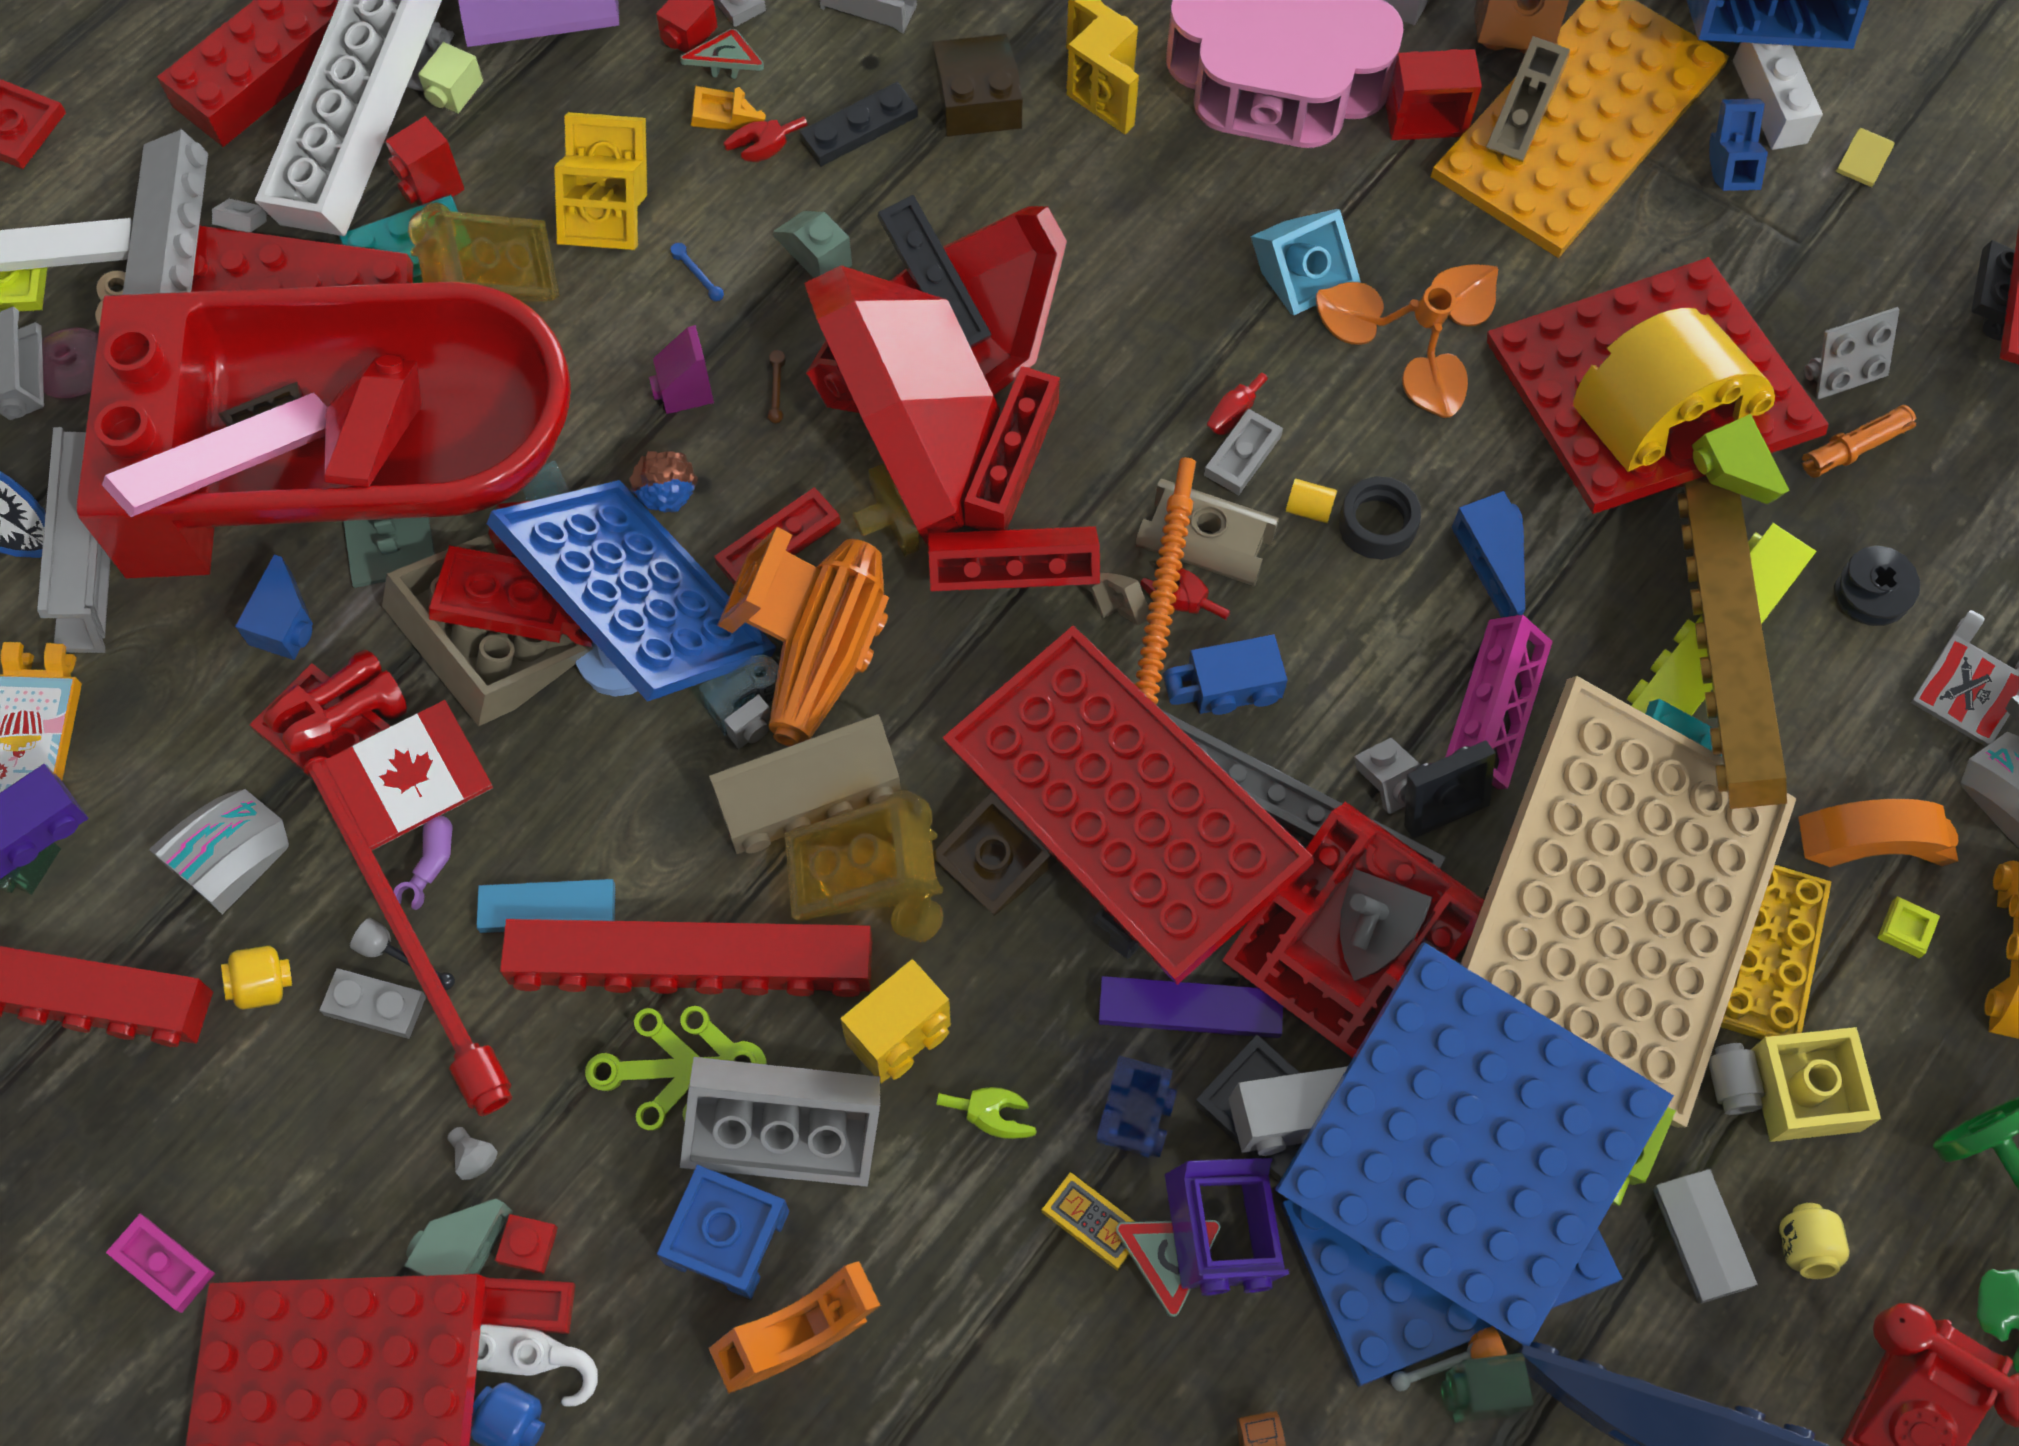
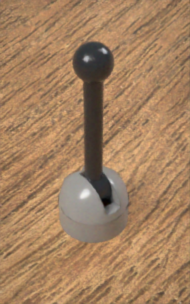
(374, 940)

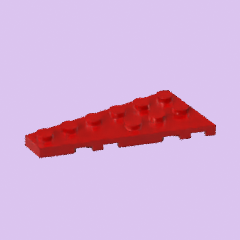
(261, 261)

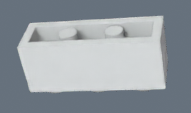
(1778, 79)

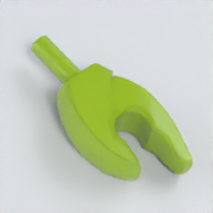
(985, 1108)

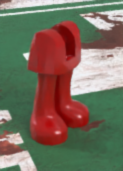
(310, 726)

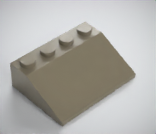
(480, 667)

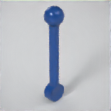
(679, 252)

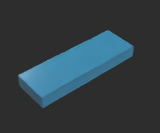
(545, 902)

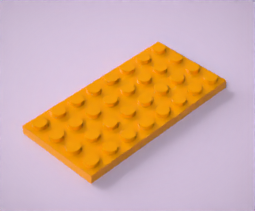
(1615, 101)

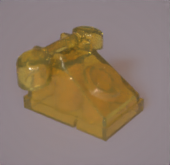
(484, 251)
(869, 862)

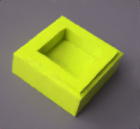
(1908, 927)

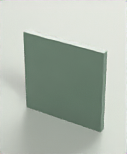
(385, 546)

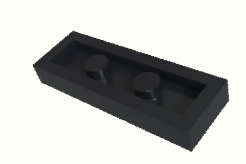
(858, 124)

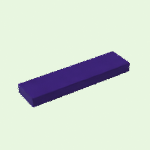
(1189, 1007)

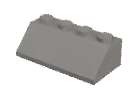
(780, 1121)

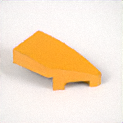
(722, 109)

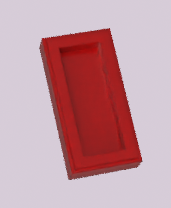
(528, 1304)

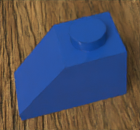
(276, 613)

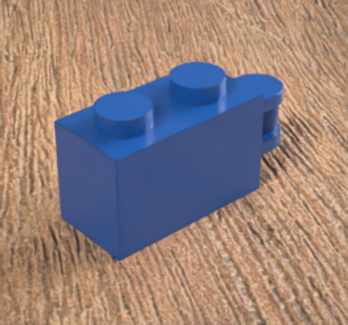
(1229, 676)

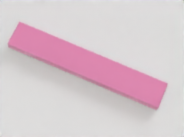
(217, 455)

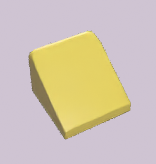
(1865, 157)

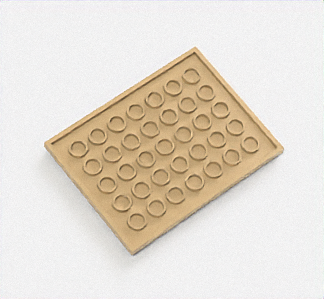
(1627, 890)

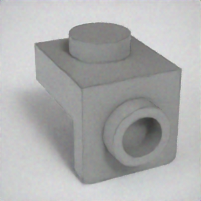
(1387, 769)

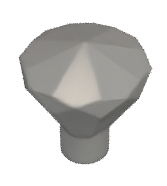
(471, 1155)

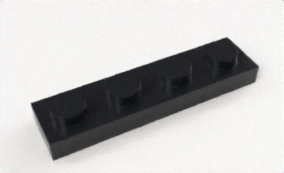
(930, 264)

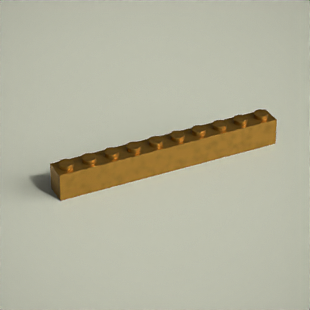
(1735, 647)

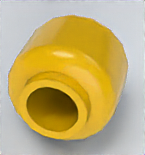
(255, 977)

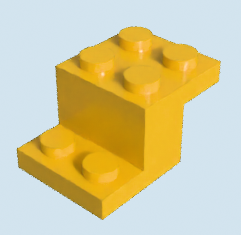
(1102, 62)
(601, 181)

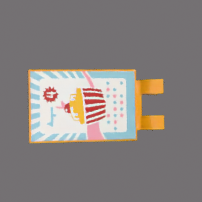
(35, 711)

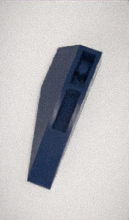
(1648, 1414)

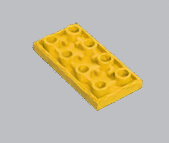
(1780, 957)

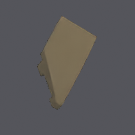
(1121, 595)

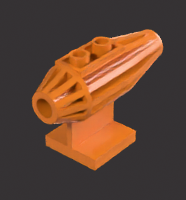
(820, 616)

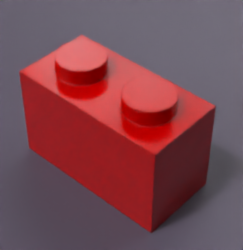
(423, 163)

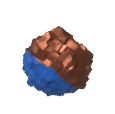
(663, 480)

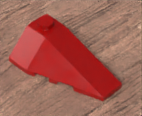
(370, 419)

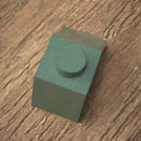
(815, 242)
(458, 1240)

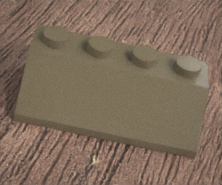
(806, 784)

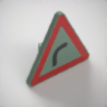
(724, 51)
(1156, 1257)

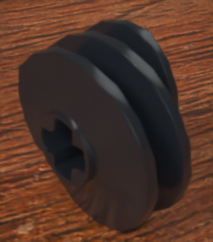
(1877, 586)

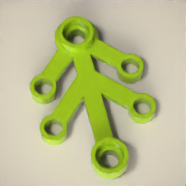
(676, 1068)

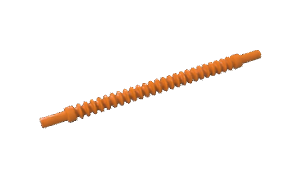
(1179, 508)

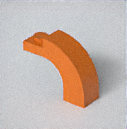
(1879, 828)
(797, 1331)

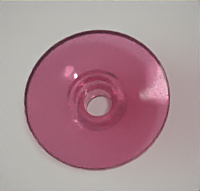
(70, 374)

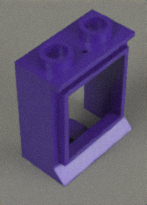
(1190, 1229)

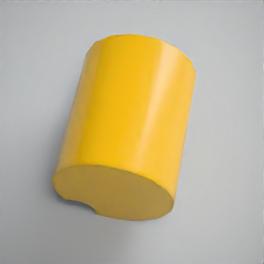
(1311, 500)

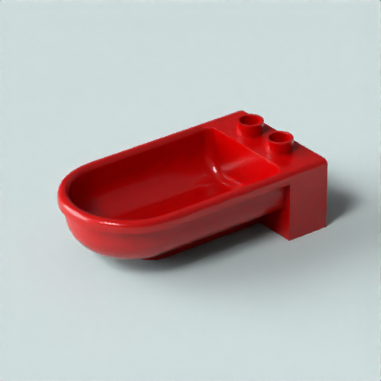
(173, 361)

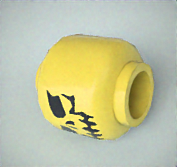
(1814, 1241)

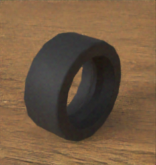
(1385, 490)

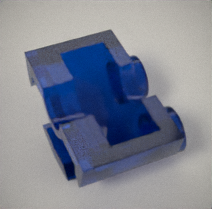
(1135, 1106)

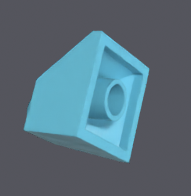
(1305, 257)

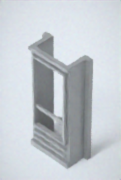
(73, 562)

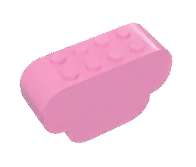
(1284, 65)

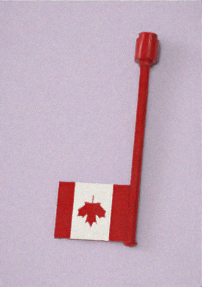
(384, 792)

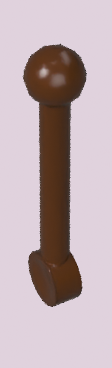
(777, 360)

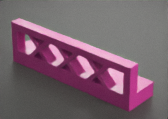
(1494, 691)

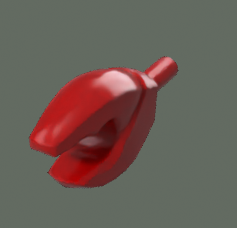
(766, 134)
(1234, 406)
(1190, 595)

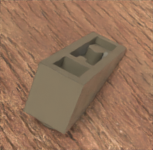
(1528, 98)

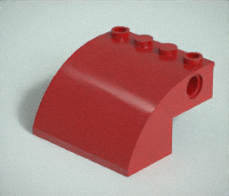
(1295, 940)

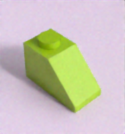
(1740, 461)

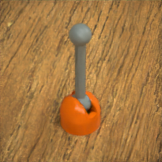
(1481, 1345)

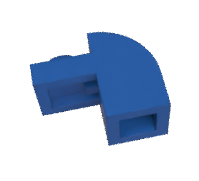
(1734, 149)

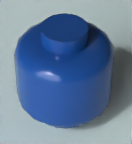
(506, 1417)

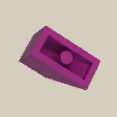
(681, 374)

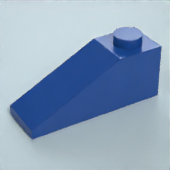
(1494, 544)

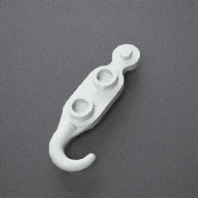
(533, 1352)

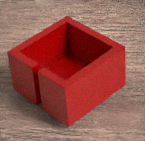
(1433, 94)

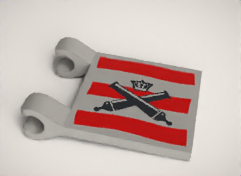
(1969, 685)

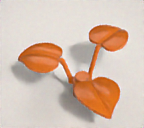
(1461, 292)

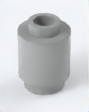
(1736, 1079)

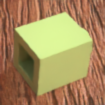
(450, 78)

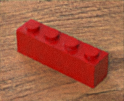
(1012, 450)
(1014, 558)

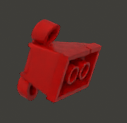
(1930, 1384)

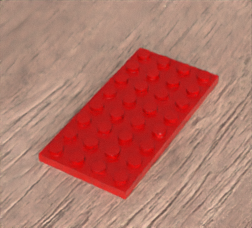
(1128, 803)

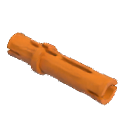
(1846, 448)

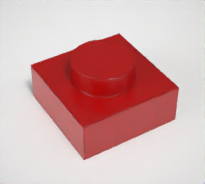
(526, 1244)

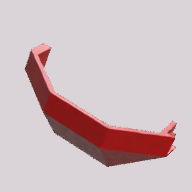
(1012, 281)
(912, 388)

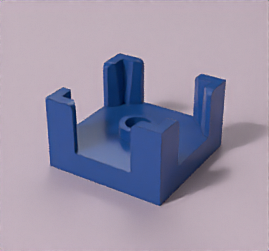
(722, 1230)

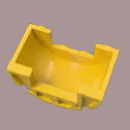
(1667, 375)

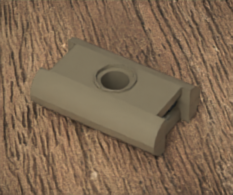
(1231, 546)

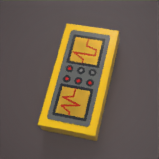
(1088, 1219)

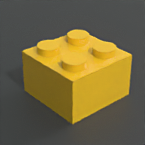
(897, 1022)

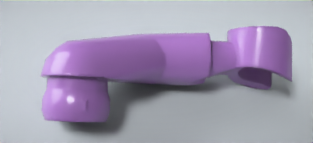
(436, 853)

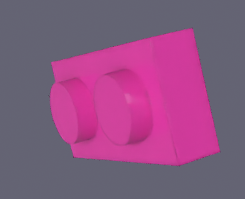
(160, 1263)

